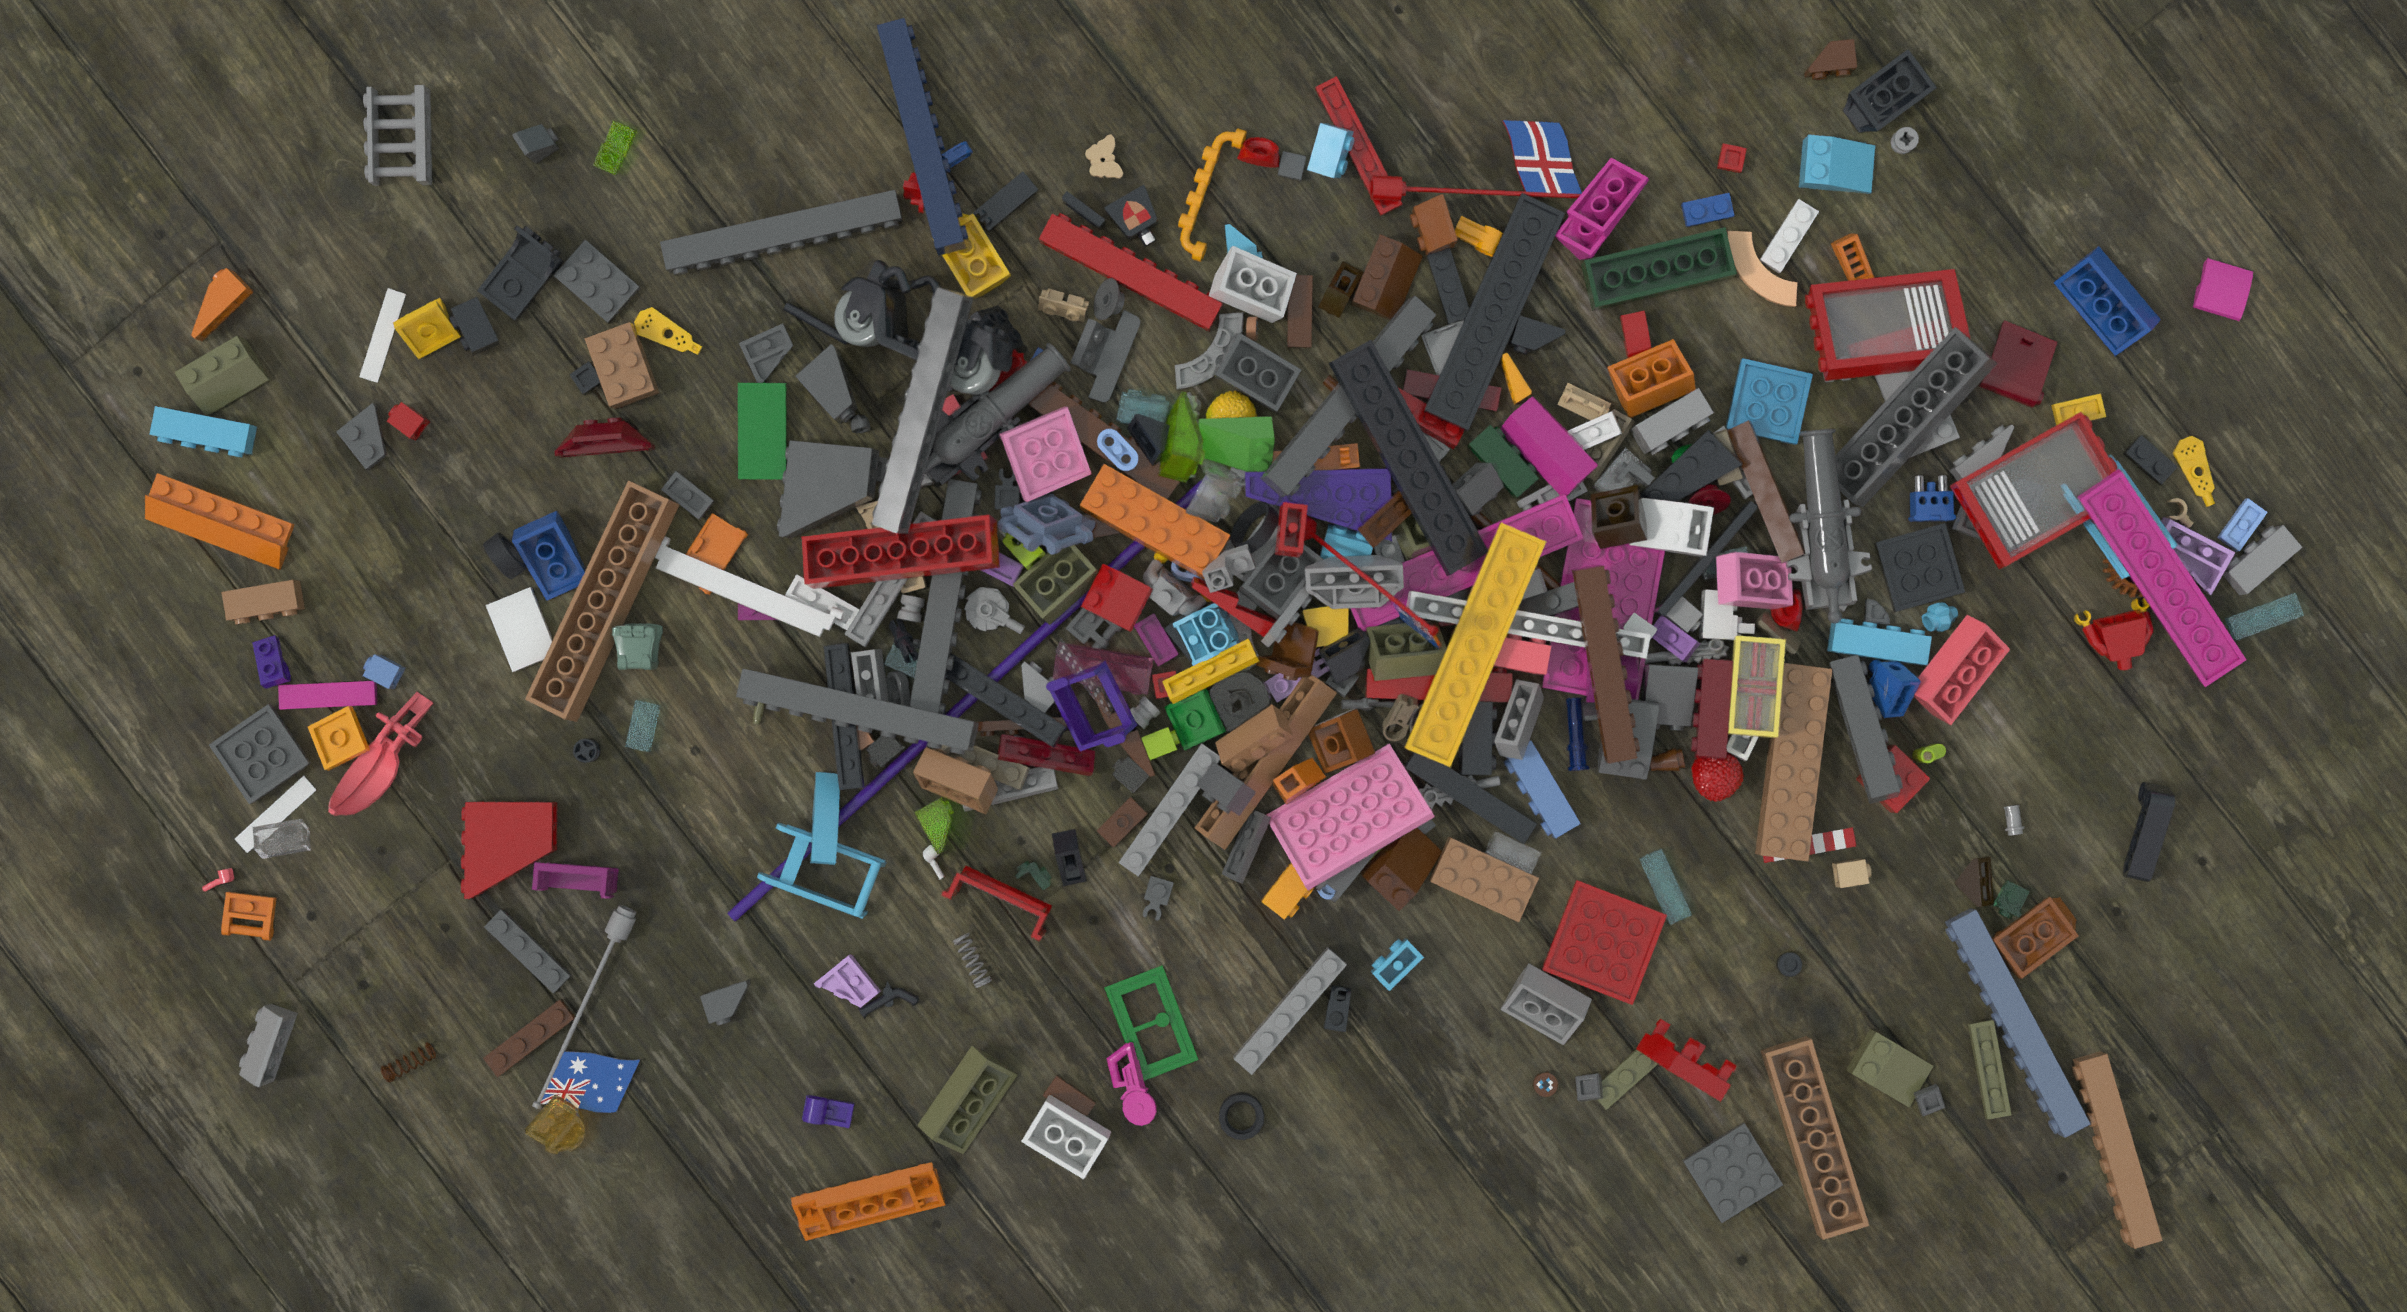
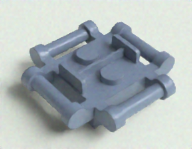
(1045, 522)

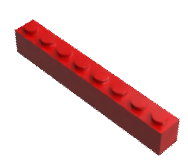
(1130, 271)

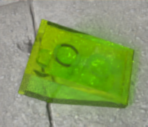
(1183, 444)

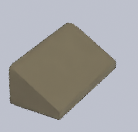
(1773, 630)

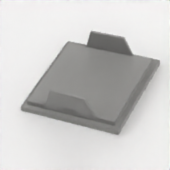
(1440, 343)

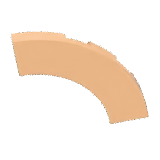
(1756, 275)

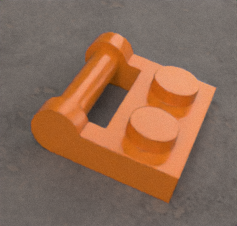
(252, 908)

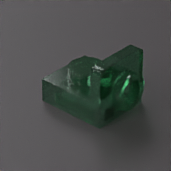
(2010, 900)

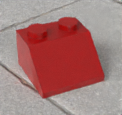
(1116, 597)

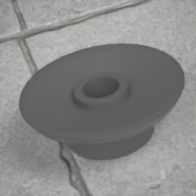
(1108, 299)

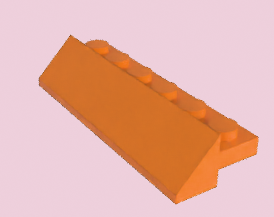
(218, 521)
(868, 1201)

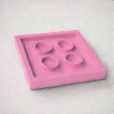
(1045, 454)

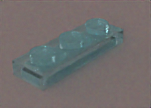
(2264, 616)
(1665, 886)

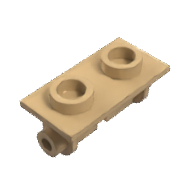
(1052, 303)
(1583, 403)

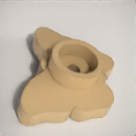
(1104, 150)

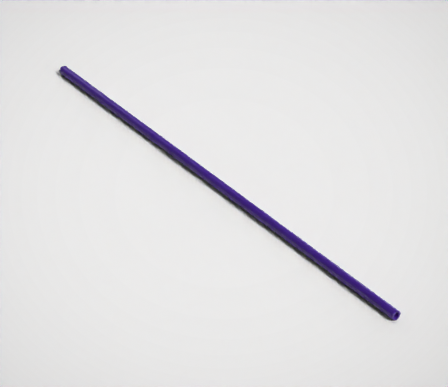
(956, 711)

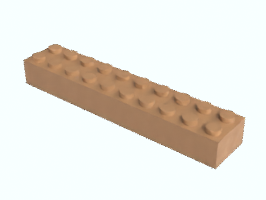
(602, 601)

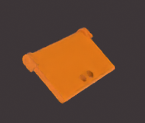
(719, 544)

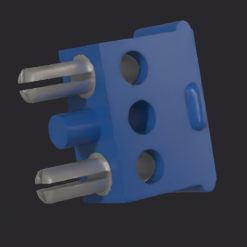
(1931, 511)

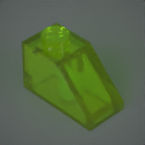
(936, 822)

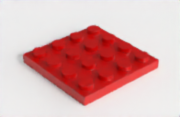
(1604, 942)

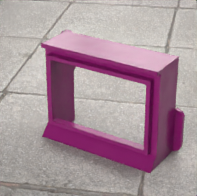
(575, 877)

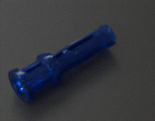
(1576, 745)

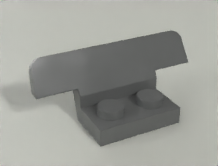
(1104, 353)

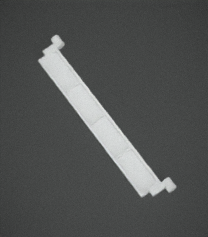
(744, 591)

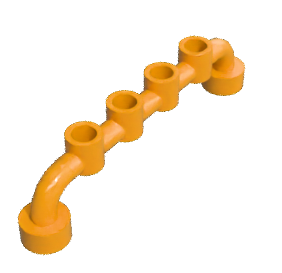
(1203, 178)

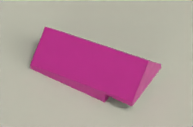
(1600, 208)
(1548, 447)

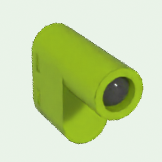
(1929, 753)

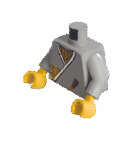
(1171, 592)

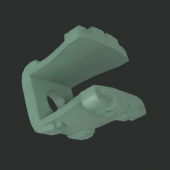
(637, 645)

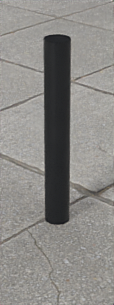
(814, 322)

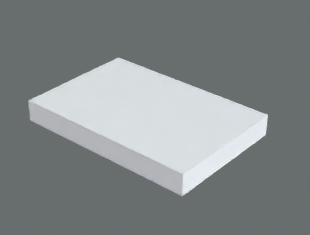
(521, 628)

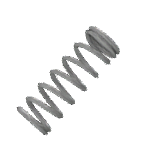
(978, 983)

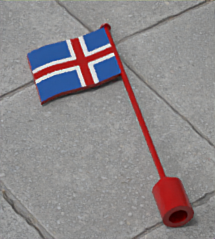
(1539, 158)

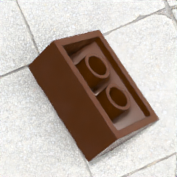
(1387, 278)

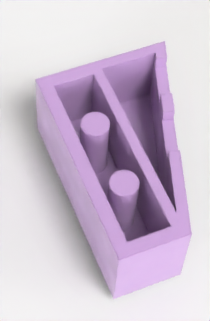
(2201, 556)

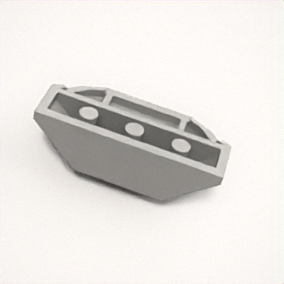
(1343, 588)

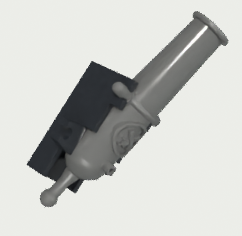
(986, 415)

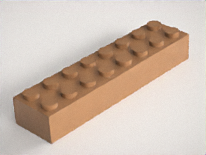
(1794, 764)
(1814, 1137)

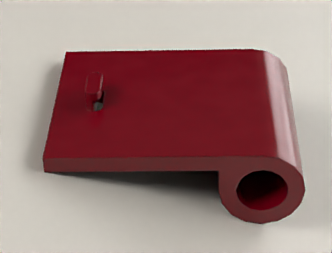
(2021, 366)

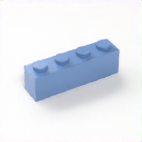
(1543, 792)

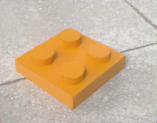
(338, 738)

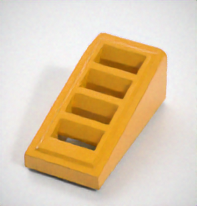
(1517, 385)

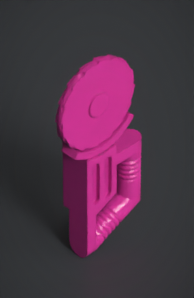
(1137, 1104)

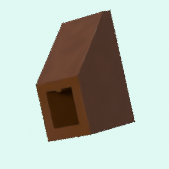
(1835, 58)

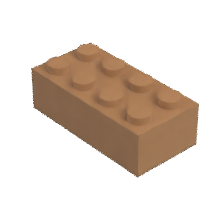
(1483, 879)

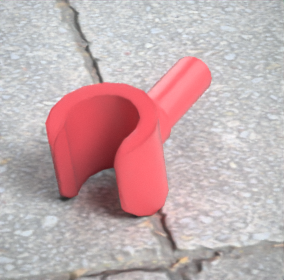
(224, 877)

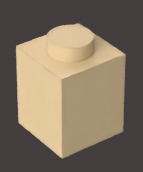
(1851, 873)

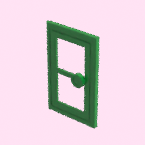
(1172, 1015)

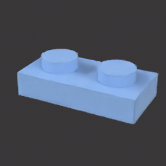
(2242, 525)

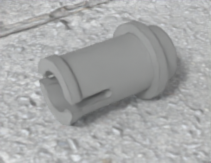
(2013, 820)

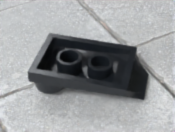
(1887, 93)

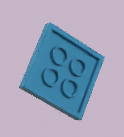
(1770, 399)

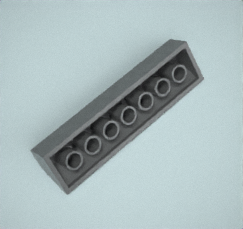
(1911, 415)

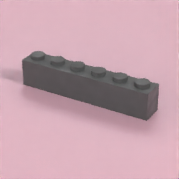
(1864, 729)

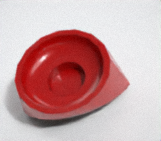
(1260, 152)
(1791, 615)

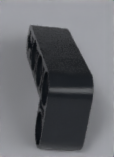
(2150, 831)

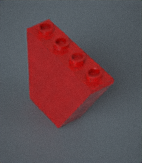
(504, 841)

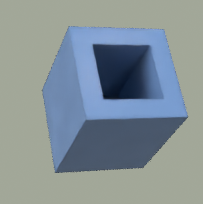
(383, 671)

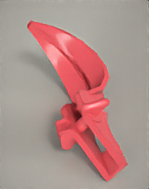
(377, 768)

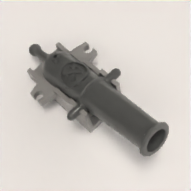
(1825, 532)

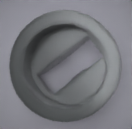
(860, 424)

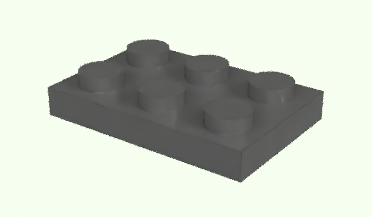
(597, 281)

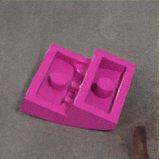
(2223, 289)

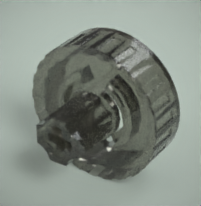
(1224, 700)

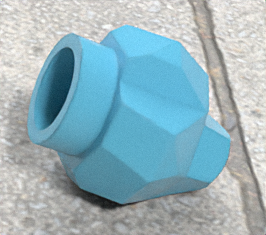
(1939, 617)

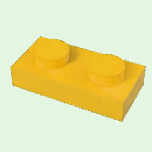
(2090, 406)

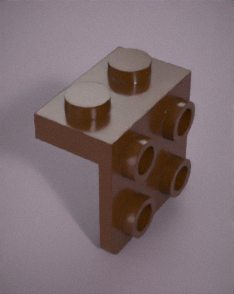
(1293, 653)

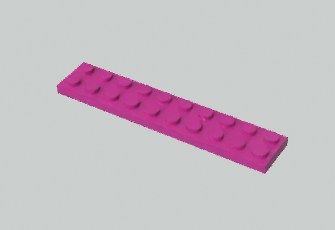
(1548, 521)
(2161, 577)

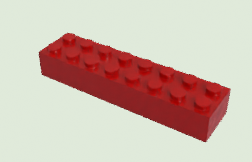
(888, 555)

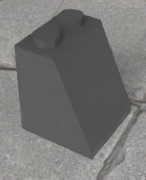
(830, 384)
(1674, 692)

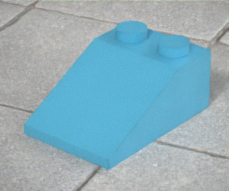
(1836, 164)

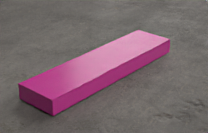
(327, 695)

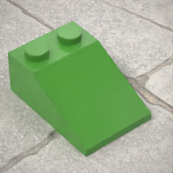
(1239, 442)

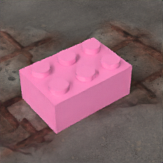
(1753, 581)

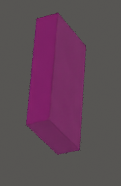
(1156, 639)

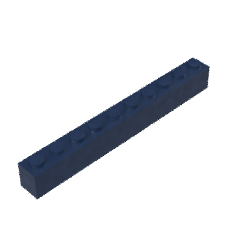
(921, 136)

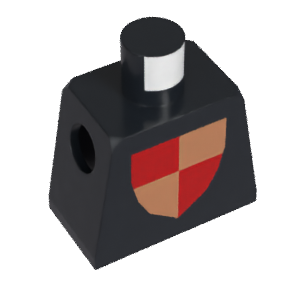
(1134, 216)

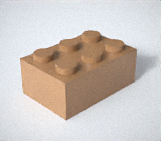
(622, 365)
(956, 779)

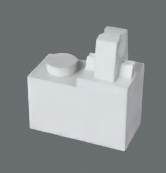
(1719, 620)

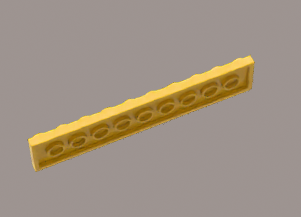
(1475, 644)

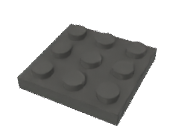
(260, 754)
(1732, 1172)

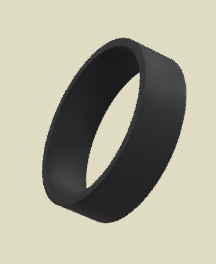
(1247, 518)

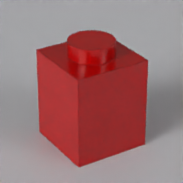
(407, 420)

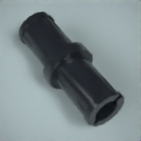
(903, 640)

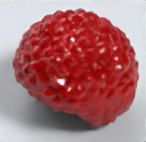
(1717, 778)

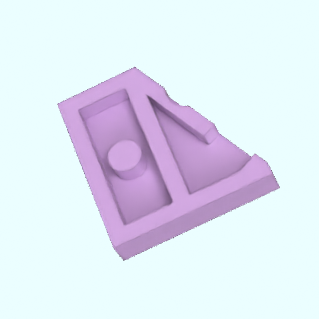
(849, 982)

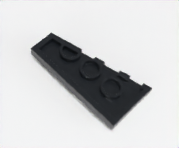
(1696, 467)

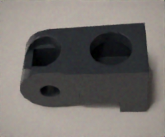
(1337, 1008)

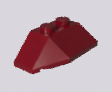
(603, 438)

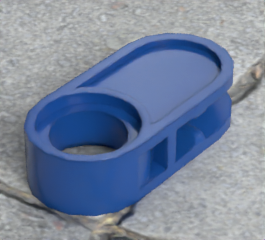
(957, 153)

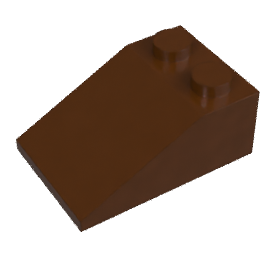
(1402, 867)

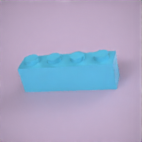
(203, 430)
(1879, 643)

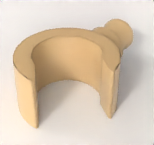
(2182, 516)

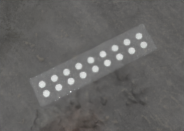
(1089, 683)

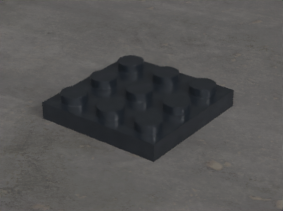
(1919, 567)

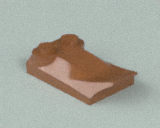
(2036, 936)

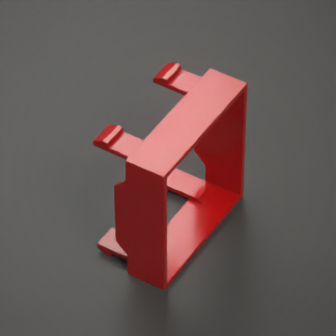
(1684, 1064)

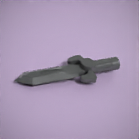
(1365, 704)

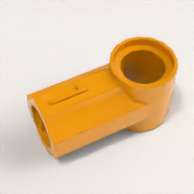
(1482, 237)

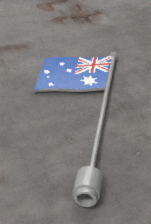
(589, 1078)

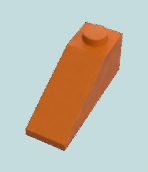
(221, 299)

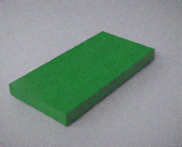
(762, 430)

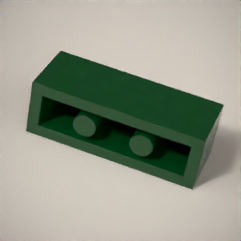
(1506, 460)

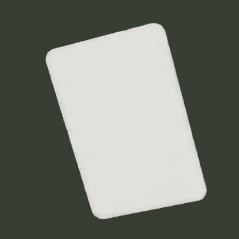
(1638, 624)

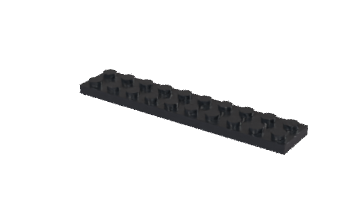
(1494, 312)
(1408, 457)

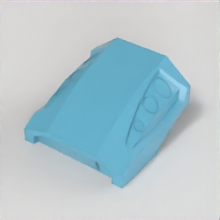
(1207, 633)

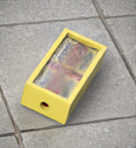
(1756, 686)

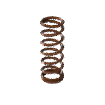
(387, 1071)

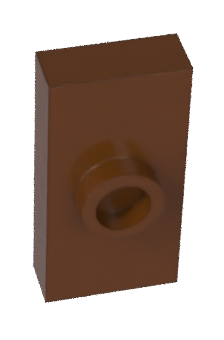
(1122, 822)

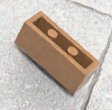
(263, 601)
(1254, 739)

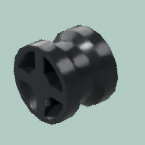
(582, 752)

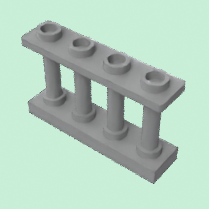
(420, 146)

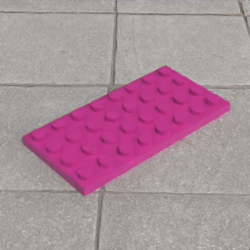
(1634, 585)

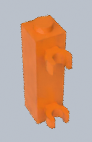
(1339, 458)

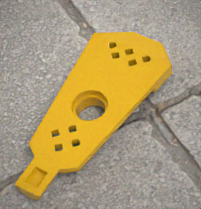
(658, 327)
(2190, 461)

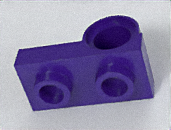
(270, 662)
(827, 1111)

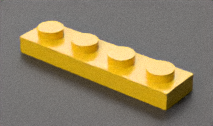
(1210, 671)

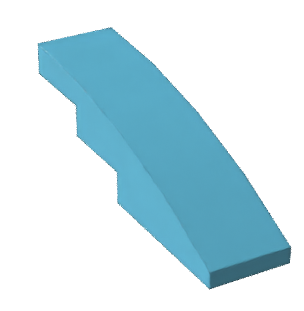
(825, 818)

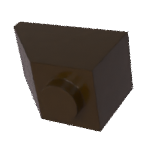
(1340, 289)

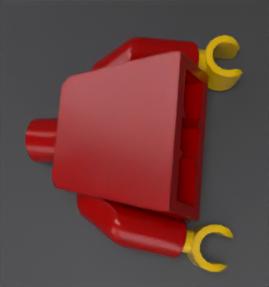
(2119, 635)

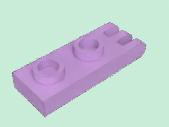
(1282, 687)

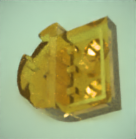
(558, 1126)

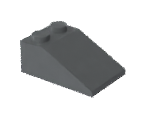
(1646, 721)

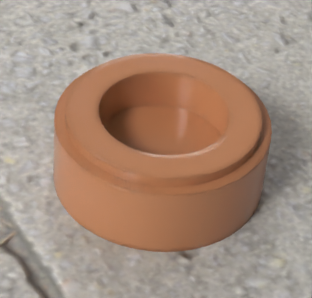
(1252, 328)

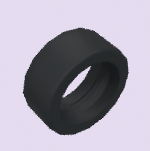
(504, 555)
(1241, 1134)

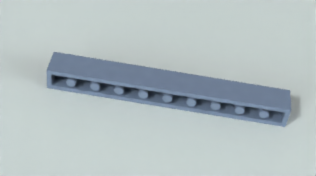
(2017, 1023)

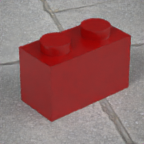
(1291, 529)

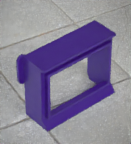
(1075, 717)

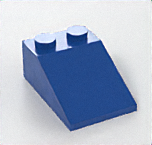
(550, 555)

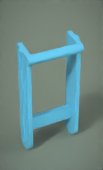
(2105, 548)
(793, 864)

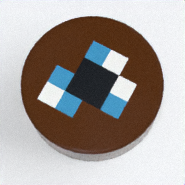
(1545, 1084)

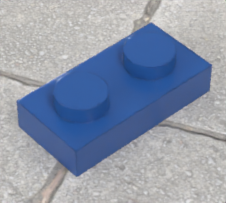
(1707, 210)

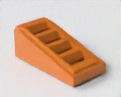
(1860, 256)

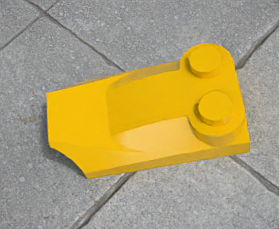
(979, 265)

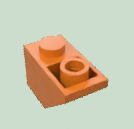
(1298, 780)

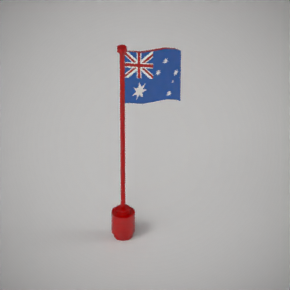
(1407, 615)

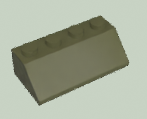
(967, 1100)

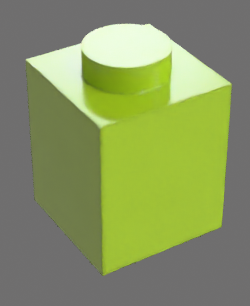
(1160, 743)

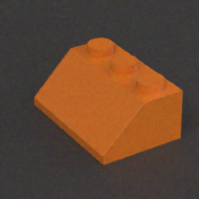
(1652, 378)

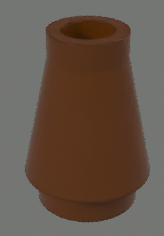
(1668, 761)

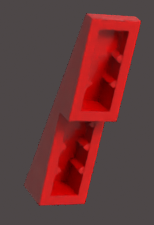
(1228, 601)

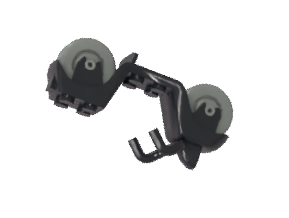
(877, 314)

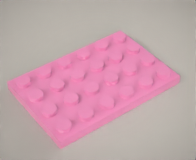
(1349, 816)

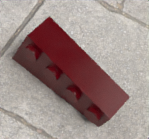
(1713, 709)

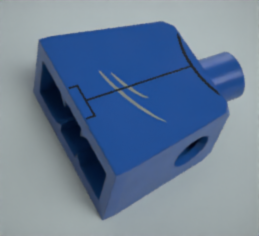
(1892, 687)

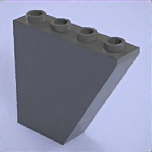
(824, 484)

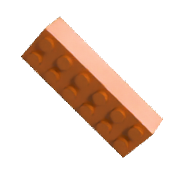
(1153, 521)

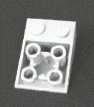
(1676, 527)

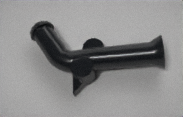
(887, 999)

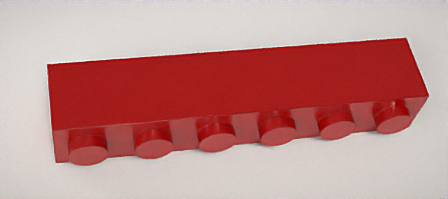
(1497, 688)

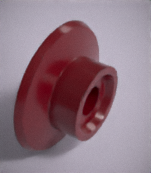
(1711, 497)

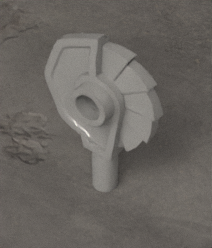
(989, 609)

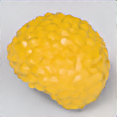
(1231, 405)

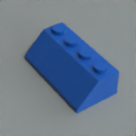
(2107, 301)

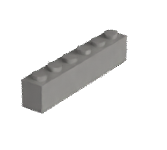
(1168, 811)
(1289, 1010)

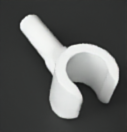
(929, 855)

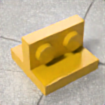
(427, 328)

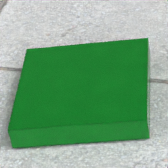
(1195, 719)

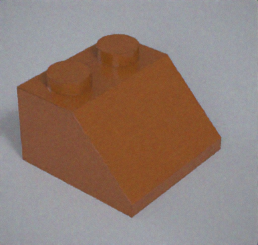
(1433, 225)
(1341, 741)

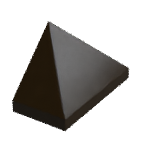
(1977, 882)

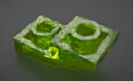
(615, 149)

